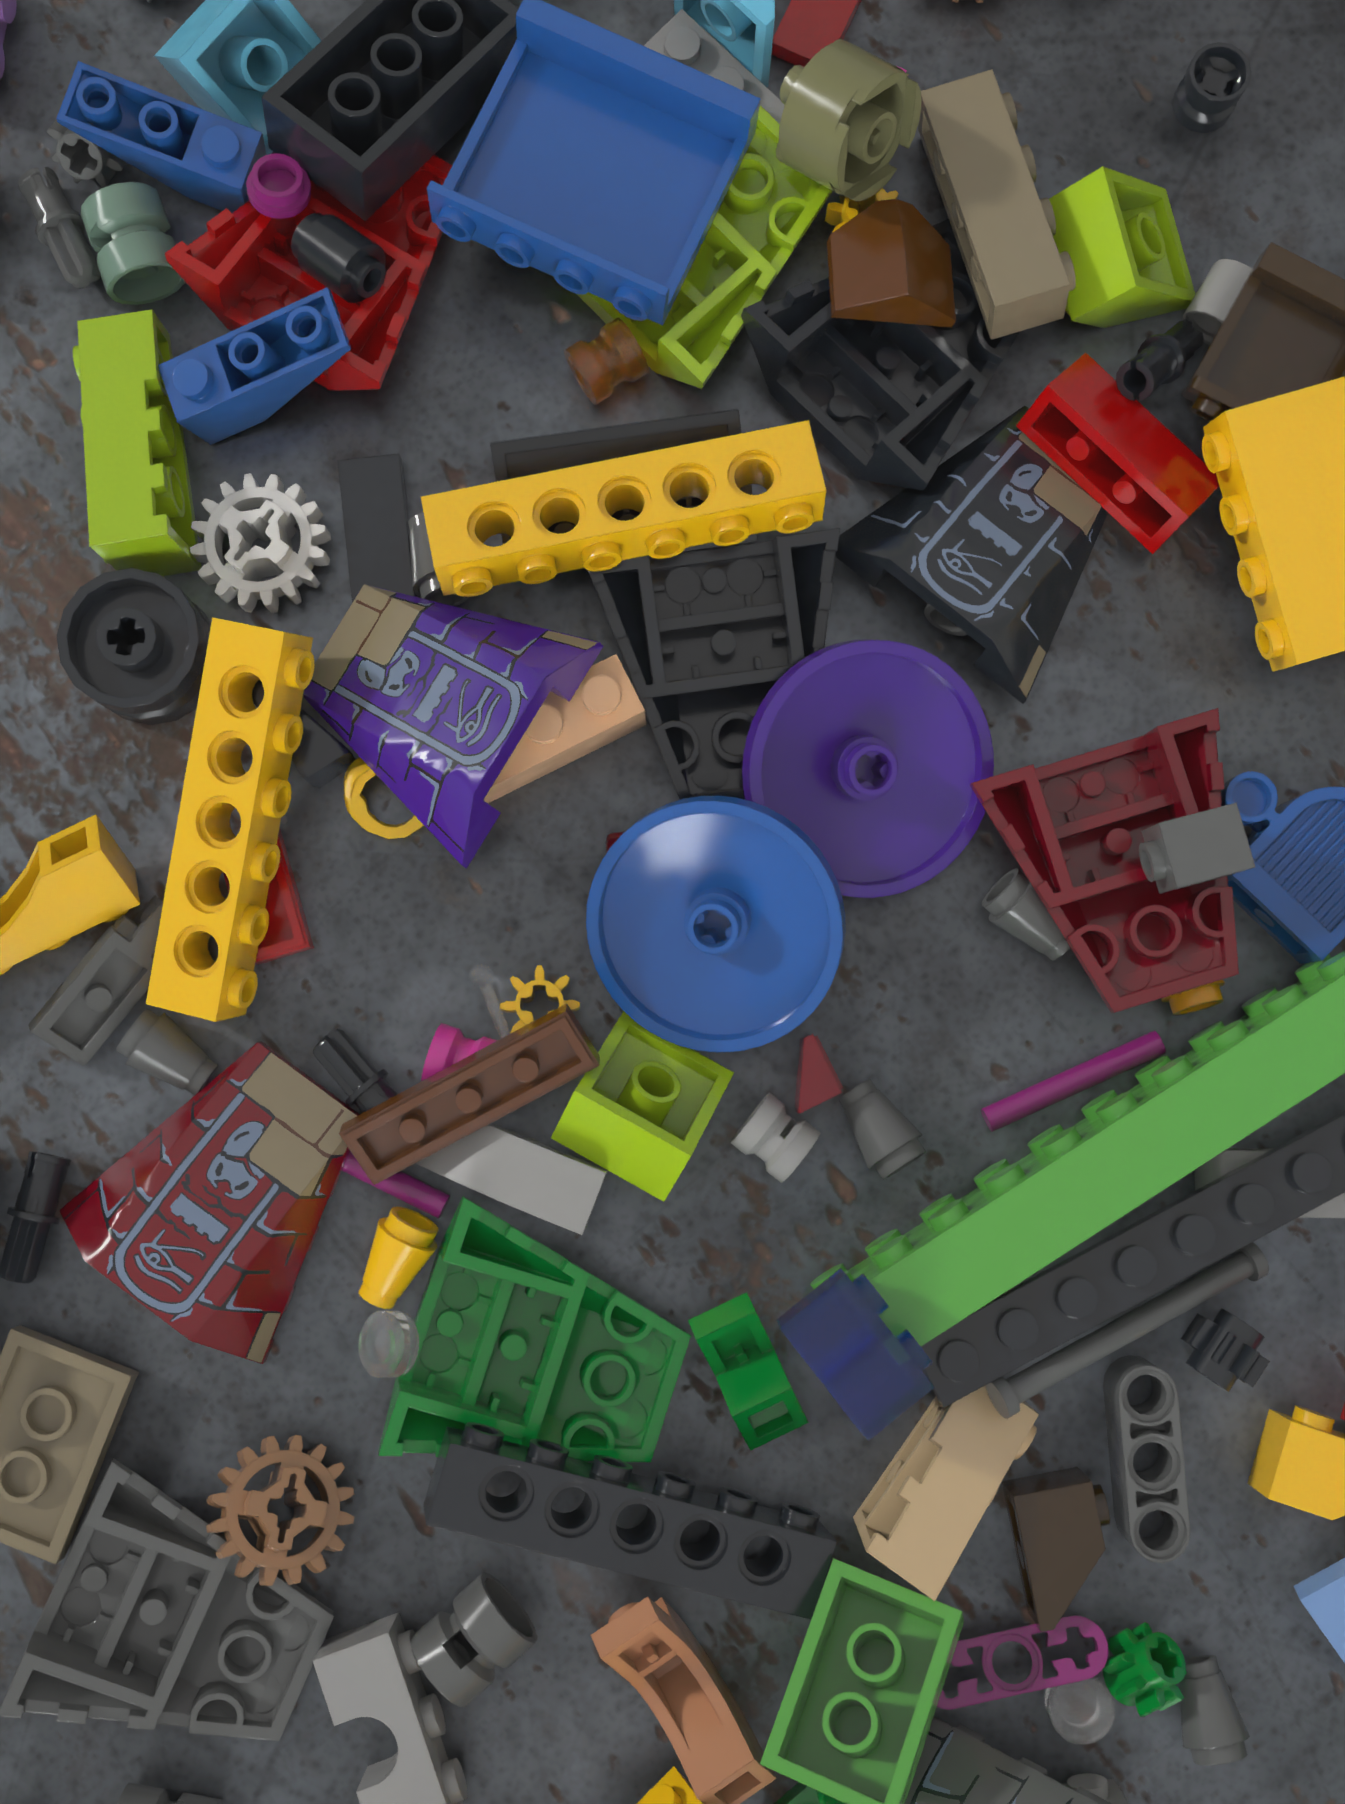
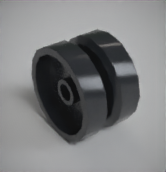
(135, 645)

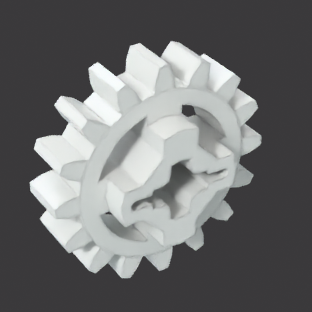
(270, 522)

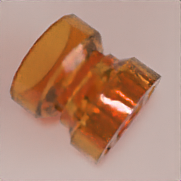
(606, 361)

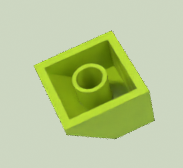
(1120, 249)
(642, 1107)

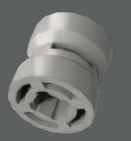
(775, 1137)

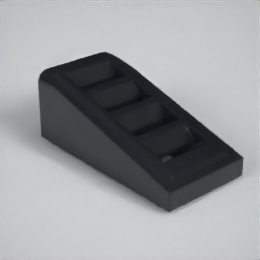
(319, 754)

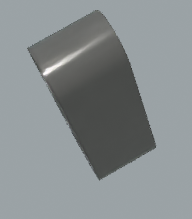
(1164, 1483)

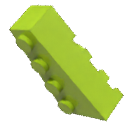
(133, 447)

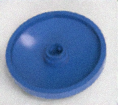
(716, 923)

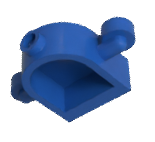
(1298, 864)

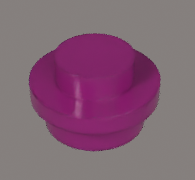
(278, 186)

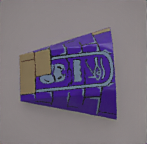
(440, 701)

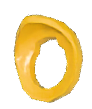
(357, 806)

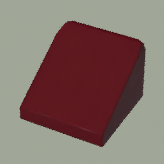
(815, 1075)

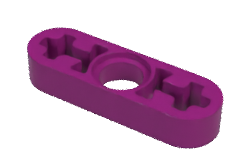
(1064, 1668)

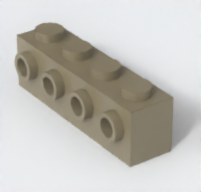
(994, 204)

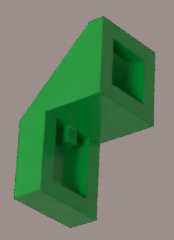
(748, 1371)

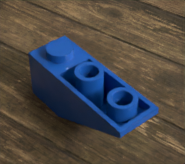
(163, 136)
(254, 368)

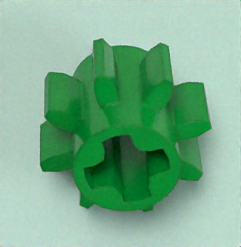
(1144, 1669)

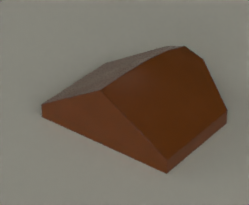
(891, 268)

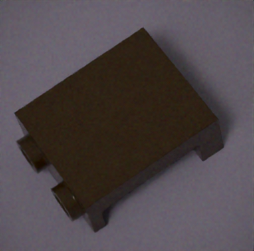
(1275, 337)

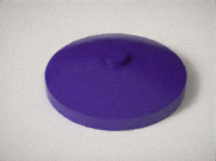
(872, 761)

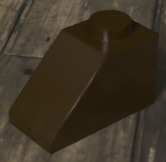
(1055, 1537)

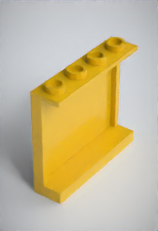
(1286, 509)

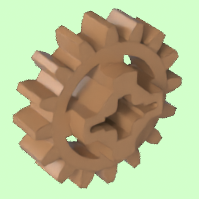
(275, 1541)

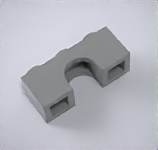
(378, 1677)

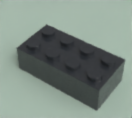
(387, 93)

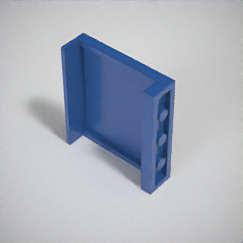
(596, 162)

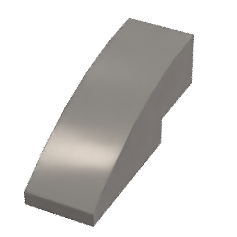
(522, 1175)

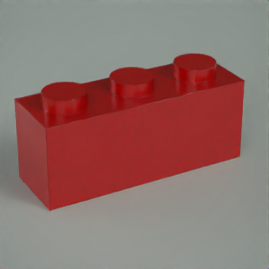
(1118, 452)

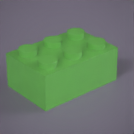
(863, 1689)

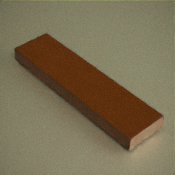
(470, 1094)

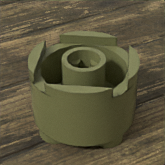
(847, 119)

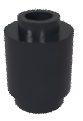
(339, 257)

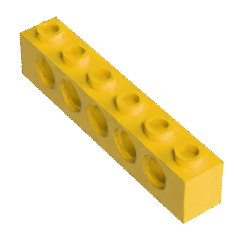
(648, 482)
(204, 845)

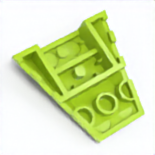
(736, 264)

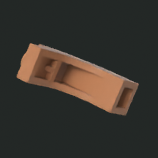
(688, 1697)

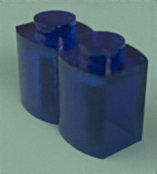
(856, 1353)

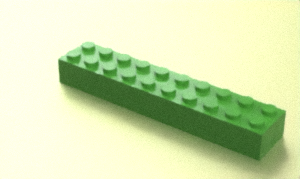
(1112, 1158)

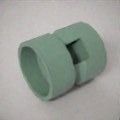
(128, 233)

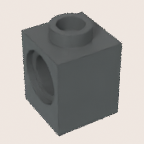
(1195, 848)

